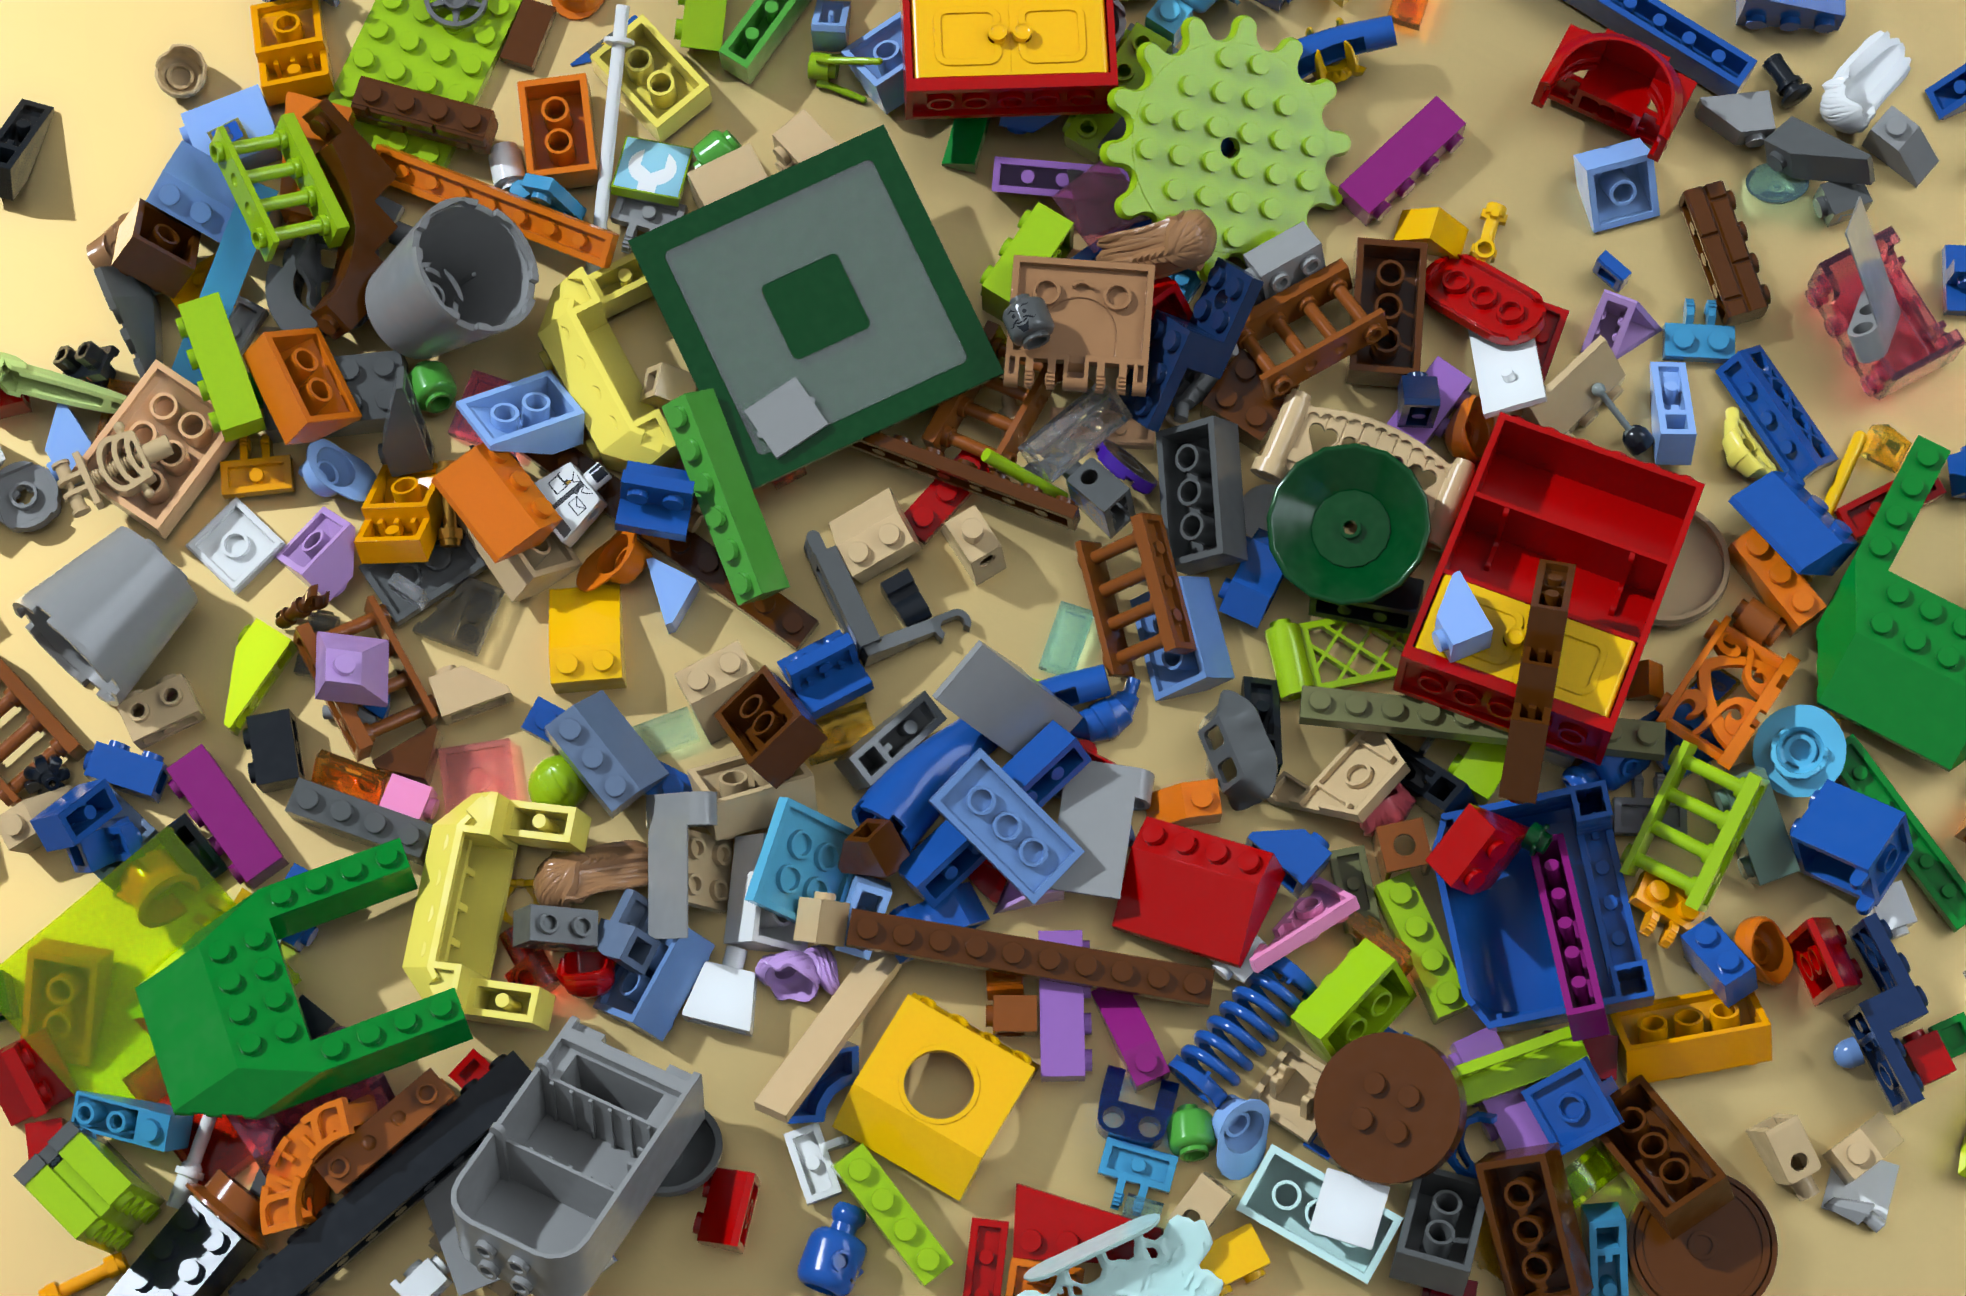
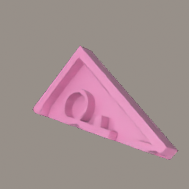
(1305, 922)

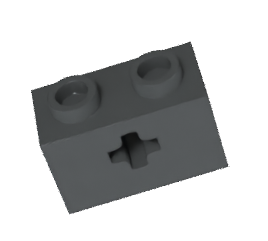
(555, 928)

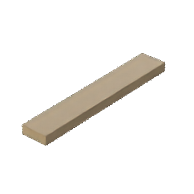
(827, 1036)

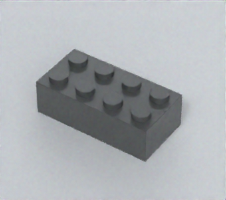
(370, 383)
(1202, 494)

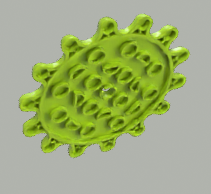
(1216, 94)

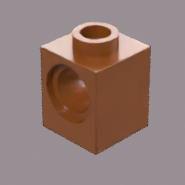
(1013, 1015)

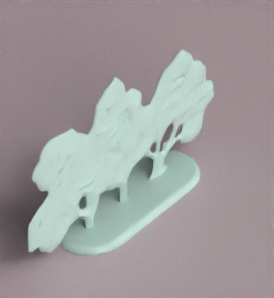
(1170, 1274)

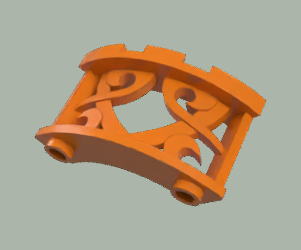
(1733, 651)
(293, 1186)

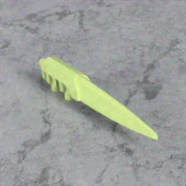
(25, 379)

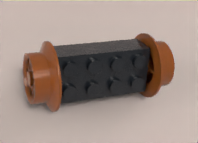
(200, 1244)

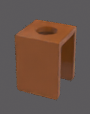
(1389, 860)

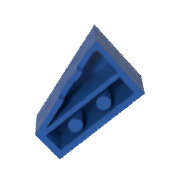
(1791, 15)

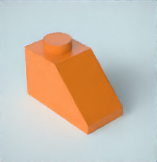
(1187, 803)

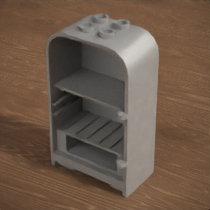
(572, 1164)

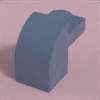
(625, 935)

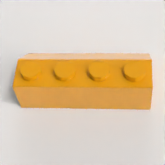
(1690, 1036)

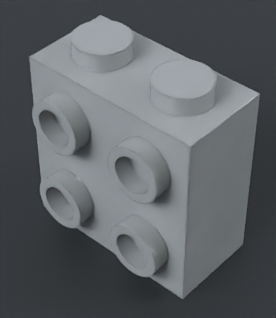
(1285, 260)

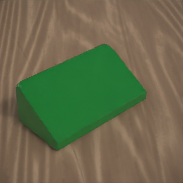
(966, 143)

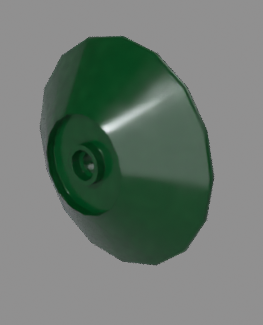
(1343, 488)

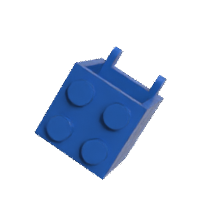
(1851, 843)

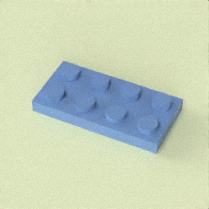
(1006, 826)

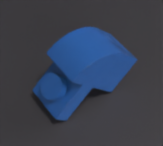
(109, 843)

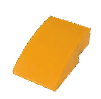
(291, 49)
(400, 518)

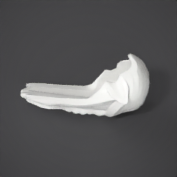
(1864, 83)

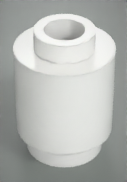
(506, 164)

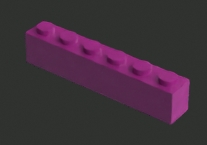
(1569, 942)

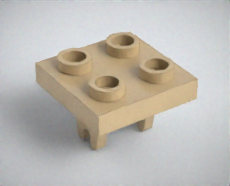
(708, 871)
(1290, 1091)

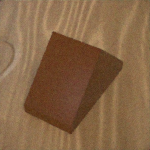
(413, 757)

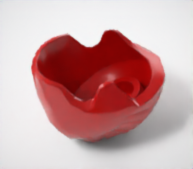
(586, 974)

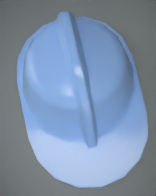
(335, 471)
(1241, 1135)

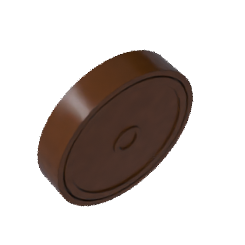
(1390, 1108)
(1720, 1256)

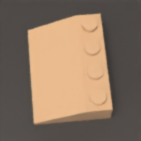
(174, 407)

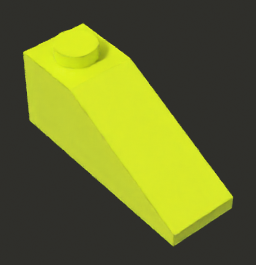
(256, 667)

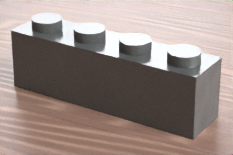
(357, 819)

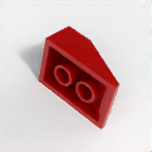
(1476, 849)
(1824, 960)

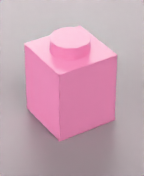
(410, 798)

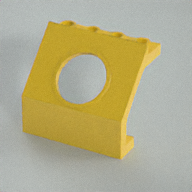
(934, 1149)

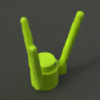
(826, 66)

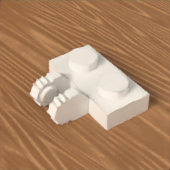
(813, 1161)

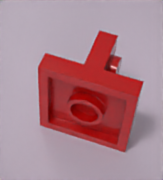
(27, 1083)

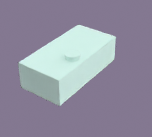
(1285, 1199)

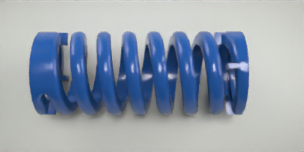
(1190, 1072)

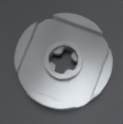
(43, 505)

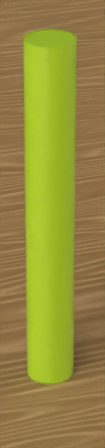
(1019, 473)

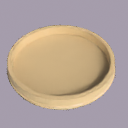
(1697, 577)

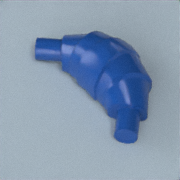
(1109, 715)

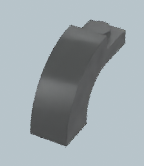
(284, 292)

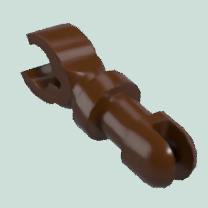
(302, 607)

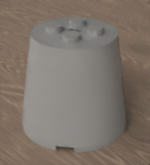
(452, 281)
(109, 612)

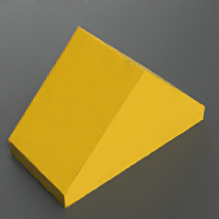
(1433, 226)

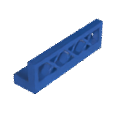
(1775, 415)

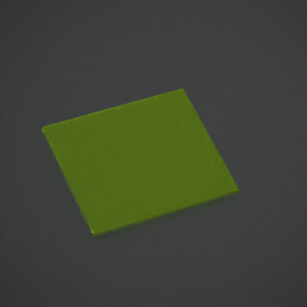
(78, 976)

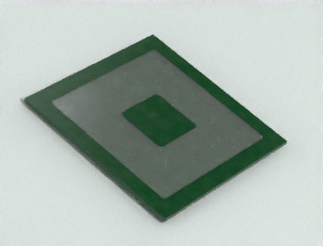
(820, 281)

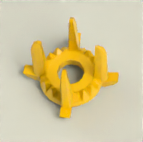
(1340, 72)

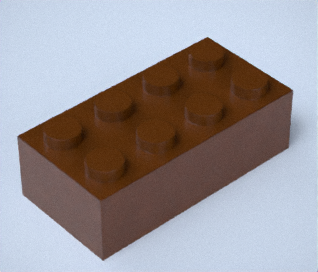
(1394, 279)
(1662, 1160)
(1534, 1222)

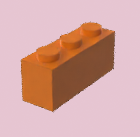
(1775, 581)

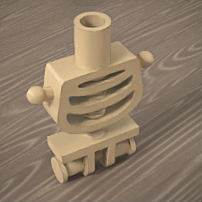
(145, 454)

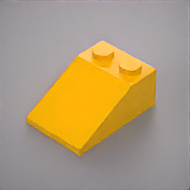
(586, 639)

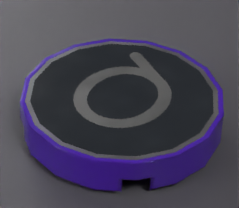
(1125, 466)

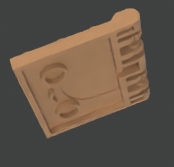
(1098, 318)

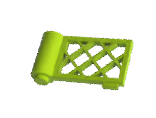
(1296, 663)

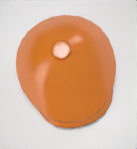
(1468, 431)
(1766, 948)

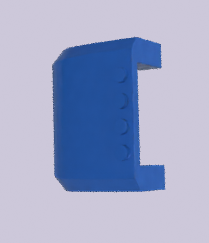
(1502, 931)

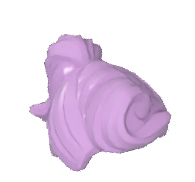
(798, 973)

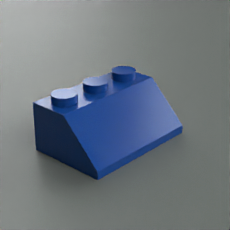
(1795, 523)

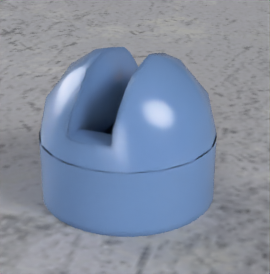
(1848, 1053)

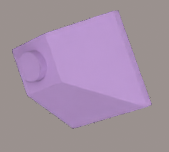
(322, 553)
(352, 669)

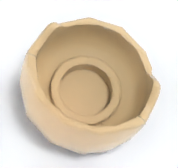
(181, 71)

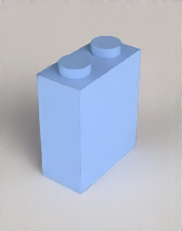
(253, 114)

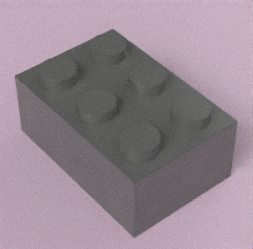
(1439, 1232)

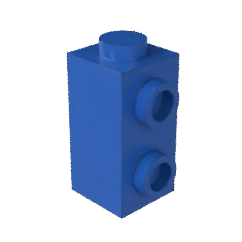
(127, 771)

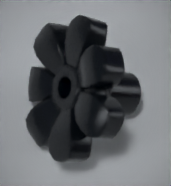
(45, 775)

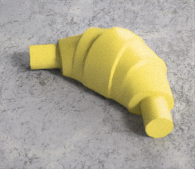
(1743, 450)

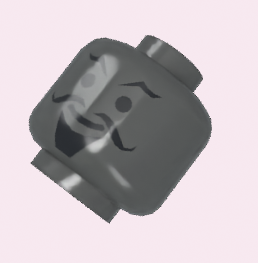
(1028, 321)

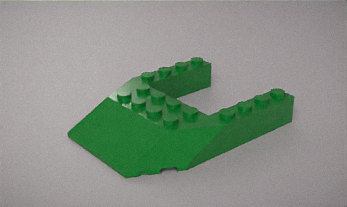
(1890, 647)
(231, 1016)

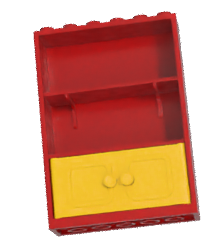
(1007, 57)
(1567, 504)

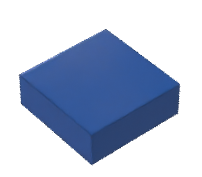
(1611, 271)

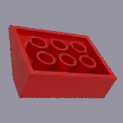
(1196, 891)

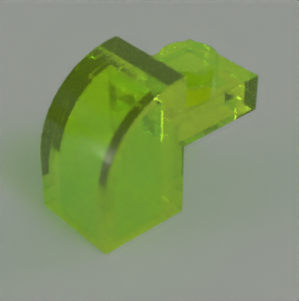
(1588, 1175)

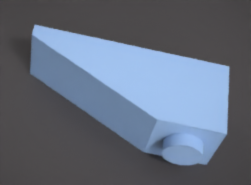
(1671, 414)

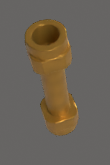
(450, 534)

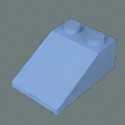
(526, 416)

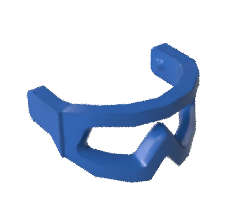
(1483, 1117)

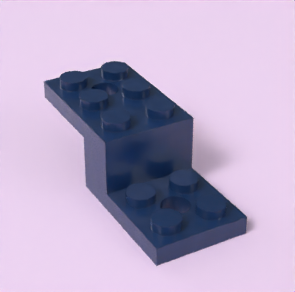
(1195, 344)
(1891, 1010)

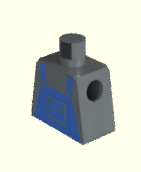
(1100, 496)

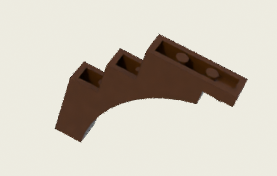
(357, 180)
(1537, 681)

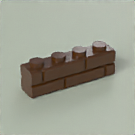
(424, 115)
(1724, 254)

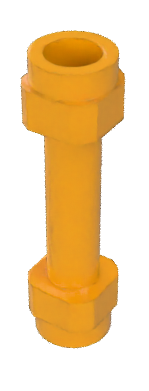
(113, 1267)

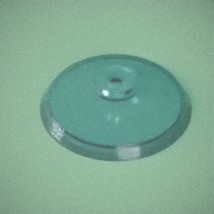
(1774, 186)

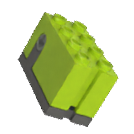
(90, 1188)

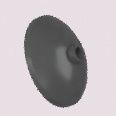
(696, 1161)

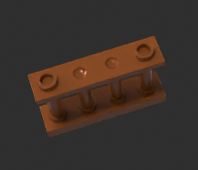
(1301, 300)
(943, 427)
(1164, 589)
(38, 720)
(362, 735)
(385, 1131)

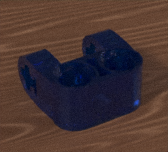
(1132, 1114)

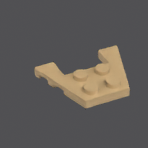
(1350, 784)

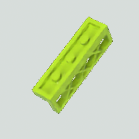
(1519, 1065)

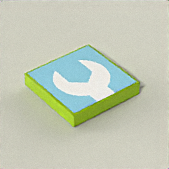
(652, 171)

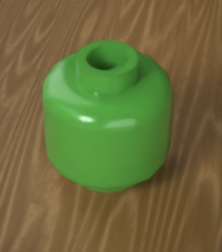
(714, 146)
(433, 386)
(1191, 1133)

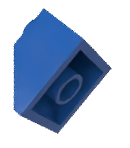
(1298, 852)

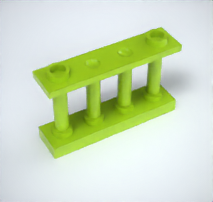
(300, 165)
(1715, 856)

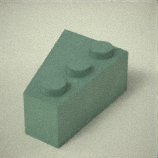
(1765, 846)

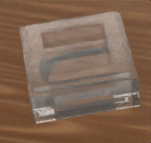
(408, 590)

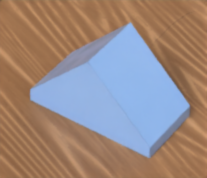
(830, 25)
(674, 592)

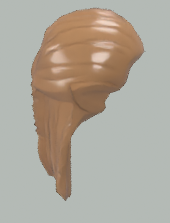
(1169, 244)
(574, 876)

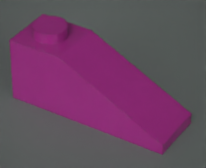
(1132, 1038)

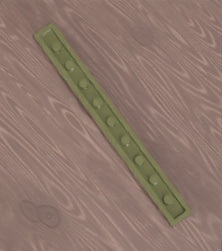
(1418, 718)

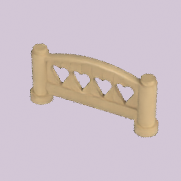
(1291, 443)

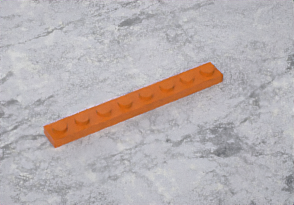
(533, 219)

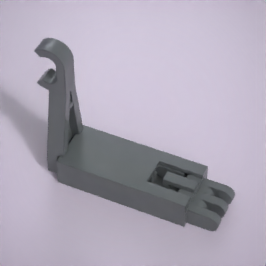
(852, 614)

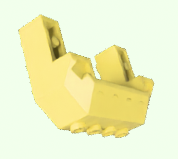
(596, 370)
(465, 902)

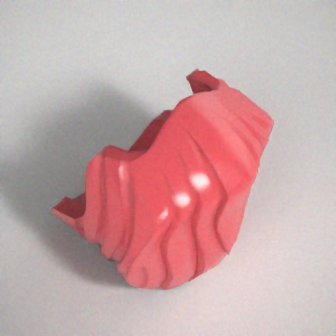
(1391, 810)

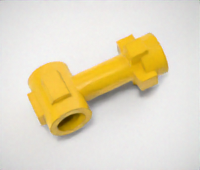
(1484, 248)

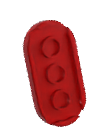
(1484, 300)

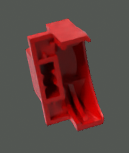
(1618, 85)

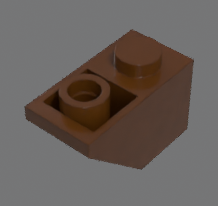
(873, 849)

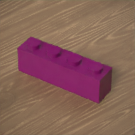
(1401, 161)
(227, 817)

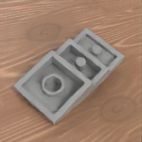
(1002, 699)

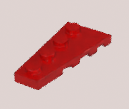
(1054, 1224)

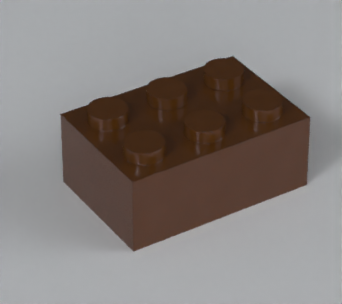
(770, 727)

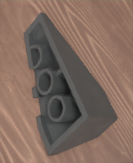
(138, 312)

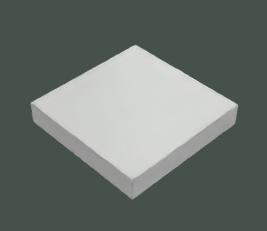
(236, 546)

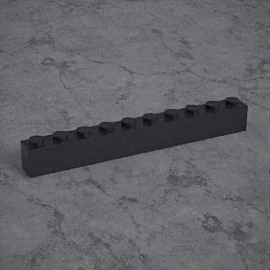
(390, 1190)

